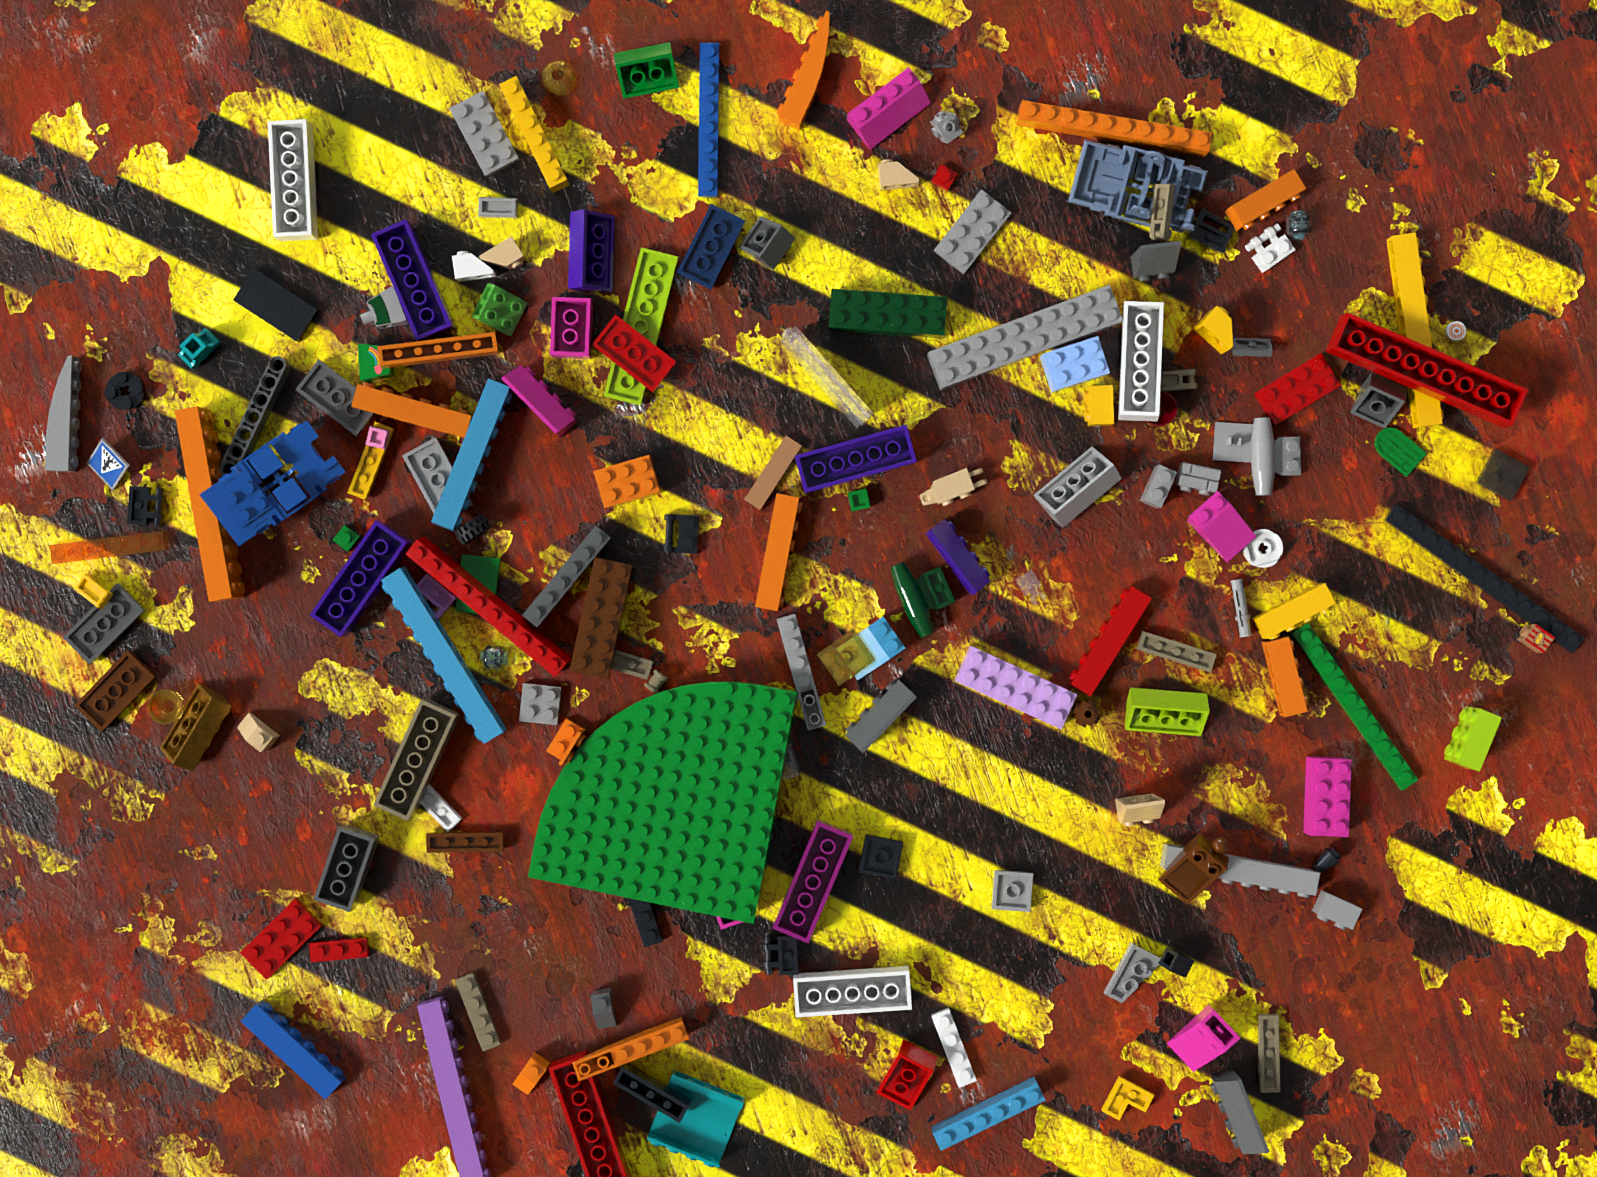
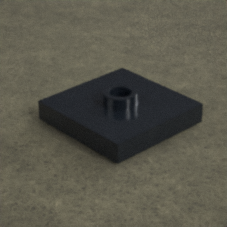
(880, 856)

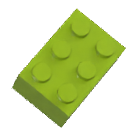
(1472, 738)

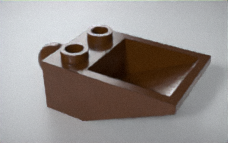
(1196, 867)

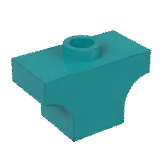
(198, 347)

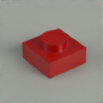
(944, 177)

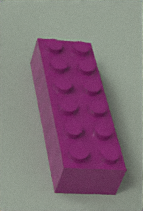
(812, 880)

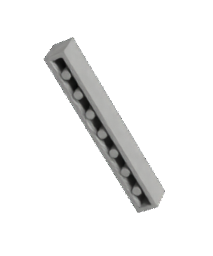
(1259, 872)

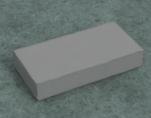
(497, 207)

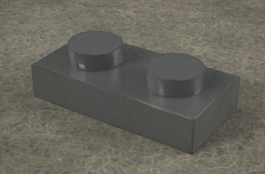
(1252, 347)

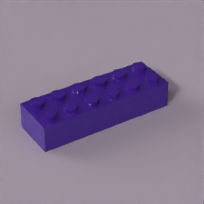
(413, 281)
(855, 459)
(360, 579)

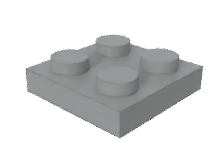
(540, 704)
(1012, 890)

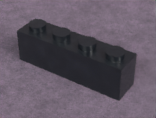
(652, 1092)

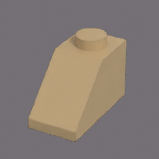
(895, 176)
(504, 255)
(257, 733)

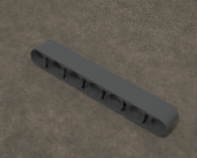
(256, 407)

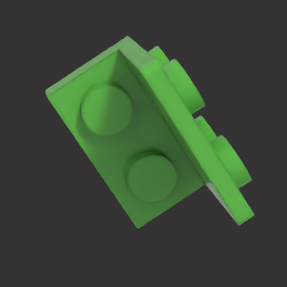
(499, 309)

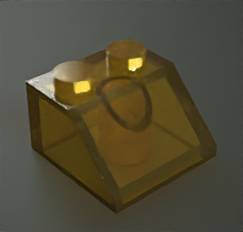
(845, 657)

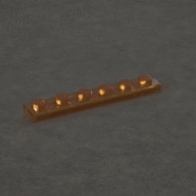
(108, 547)

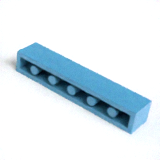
(987, 1113)

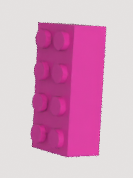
(1327, 796)

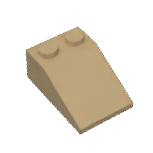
(1139, 808)

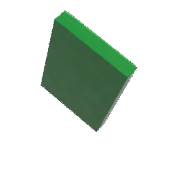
(484, 570)

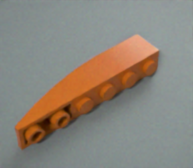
(806, 78)
(631, 1048)

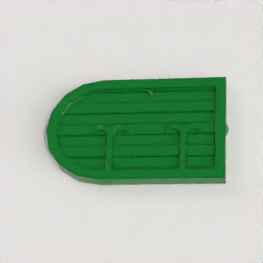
(1398, 450)

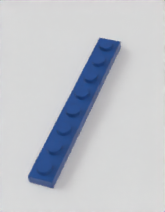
(708, 120)

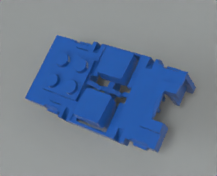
(244, 504)

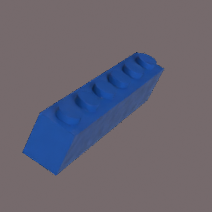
(293, 1048)

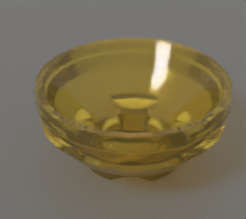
(563, 86)
(157, 709)

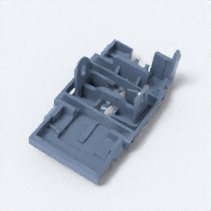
(1104, 175)

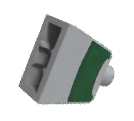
(385, 310)

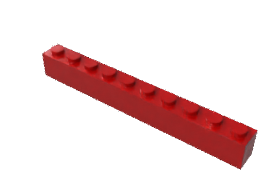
(488, 606)

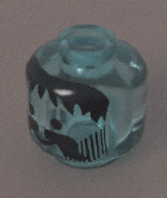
(1298, 225)
(494, 657)

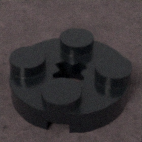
(136, 388)

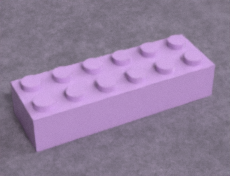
(1015, 687)

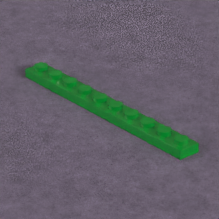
(1354, 706)

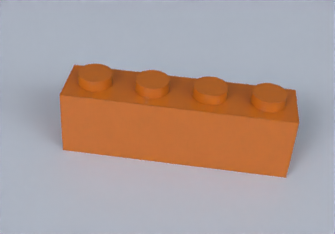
(1265, 199)
(1285, 677)

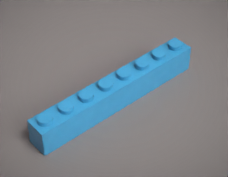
(471, 455)

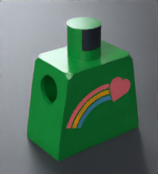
(370, 365)

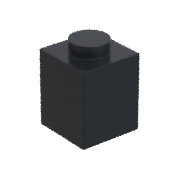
(1176, 962)

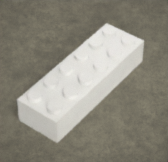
(292, 180)
(1141, 361)
(852, 991)

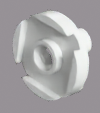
(1271, 555)

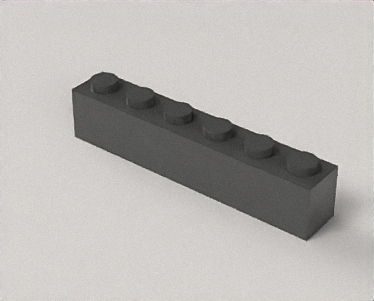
(567, 576)

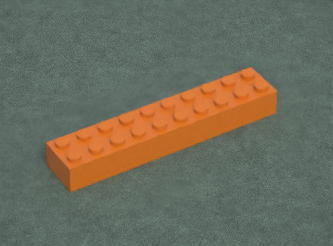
(202, 471)

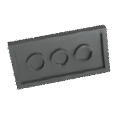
(334, 397)
(101, 628)

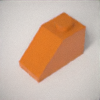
(531, 1073)

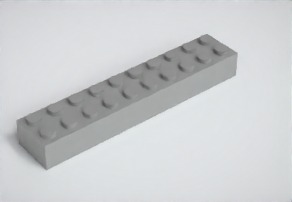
(1024, 337)

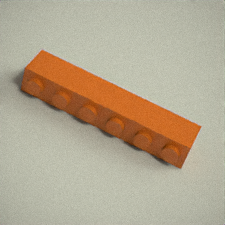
(437, 350)
(411, 411)
(777, 552)

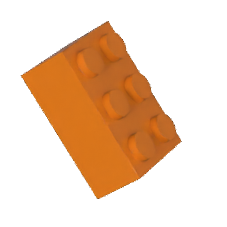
(627, 482)

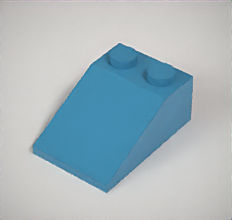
(881, 643)

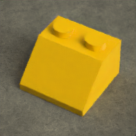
(1216, 329)

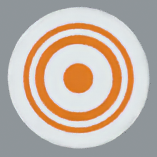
(1455, 331)

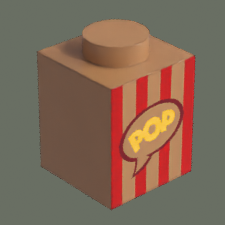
(1535, 638)

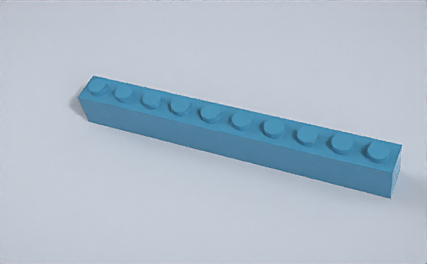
(443, 654)

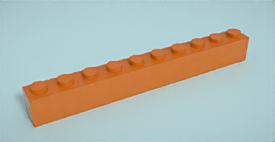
(1114, 128)

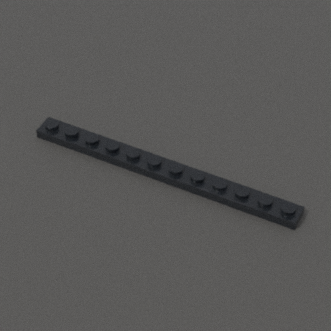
(1482, 577)

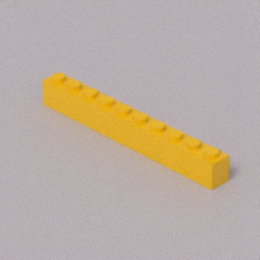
(1413, 316)

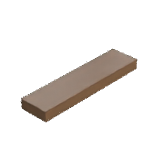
(773, 472)

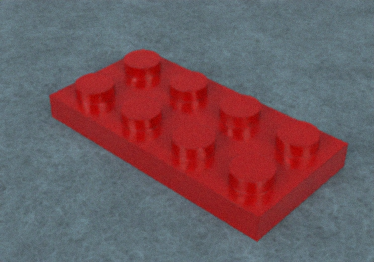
(634, 353)
(1297, 389)
(281, 938)

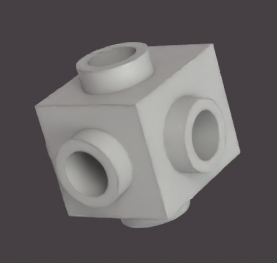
(946, 126)

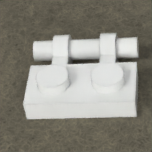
(1274, 252)

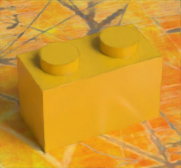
(1099, 405)

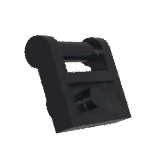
(1210, 236)
(687, 534)

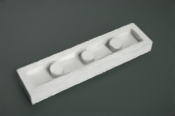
(953, 1047)

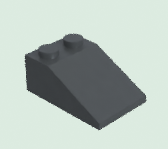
(1155, 261)

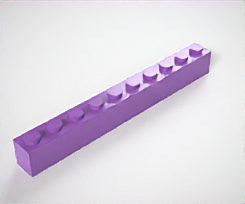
(452, 1088)

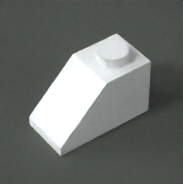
(469, 267)

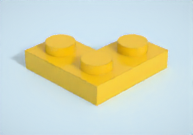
(1126, 1093)

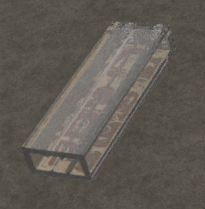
(826, 376)

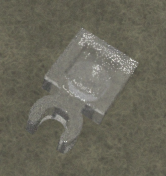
(1028, 584)

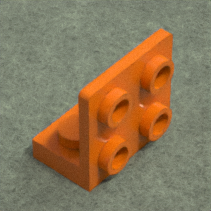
(566, 740)

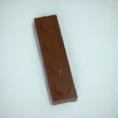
(464, 842)

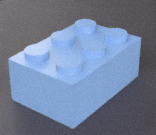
(1074, 364)

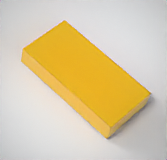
(93, 591)

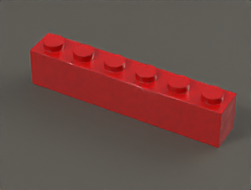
(1109, 641)

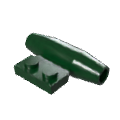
(921, 595)

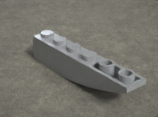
(63, 420)
(801, 671)

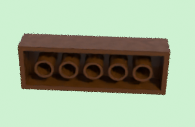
(601, 618)

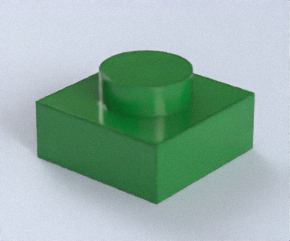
(858, 500)
(346, 538)

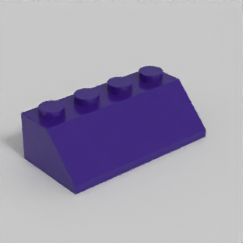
(591, 251)
(958, 557)

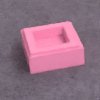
(377, 437)

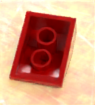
(907, 1074)

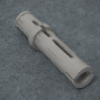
(1241, 608)

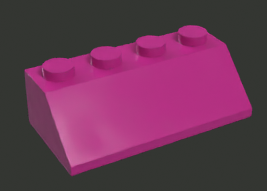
(888, 108)
(536, 396)

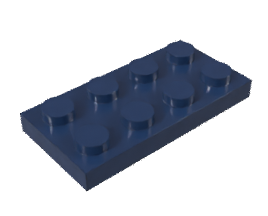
(711, 247)

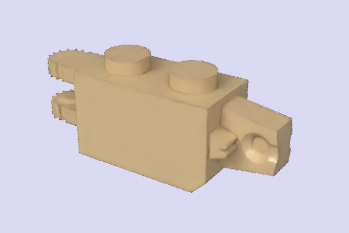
(950, 487)

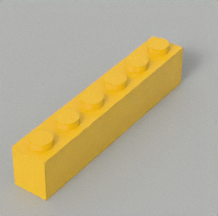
(534, 134)

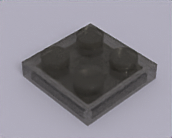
(1502, 475)

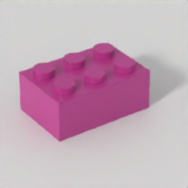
(571, 328)

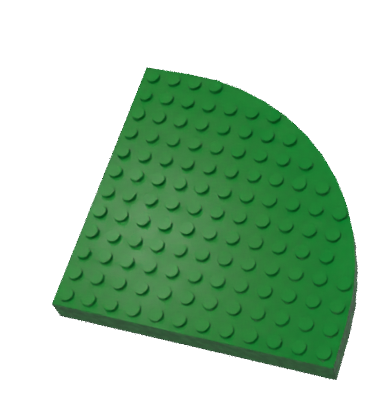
(673, 800)

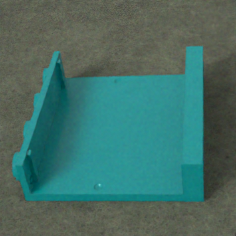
(704, 1126)

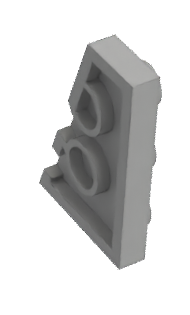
(1130, 972)

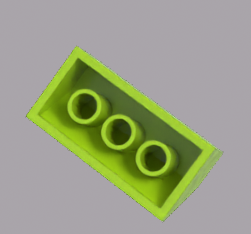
(1166, 711)

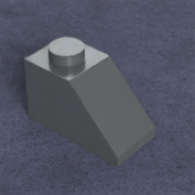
(603, 1008)

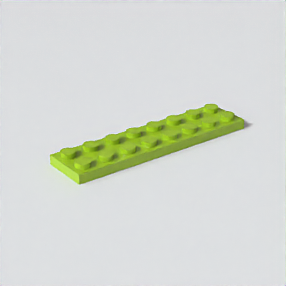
(645, 314)

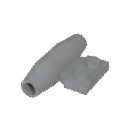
(1272, 456)

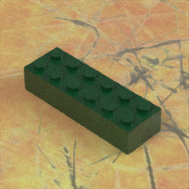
(887, 313)

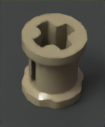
(656, 681)

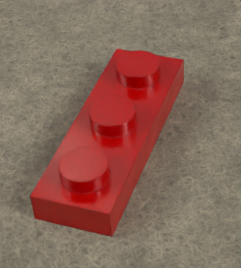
(339, 949)

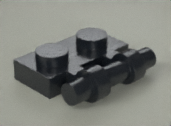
(139, 506)
(787, 955)

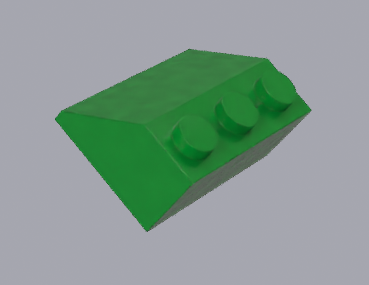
(646, 70)

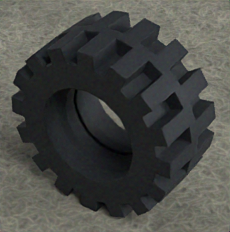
(473, 529)

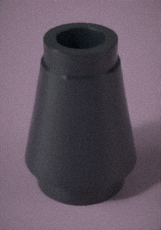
(1327, 859)

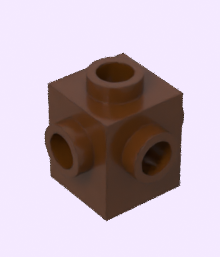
(1079, 710)

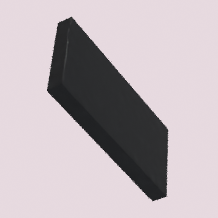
(275, 305)

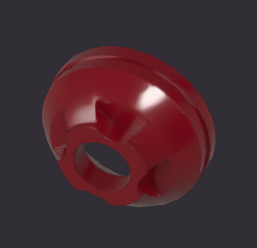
(1170, 407)

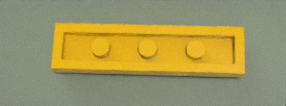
(368, 467)

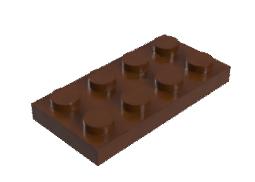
(115, 691)

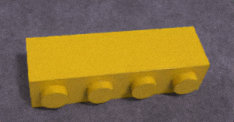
(1294, 610)

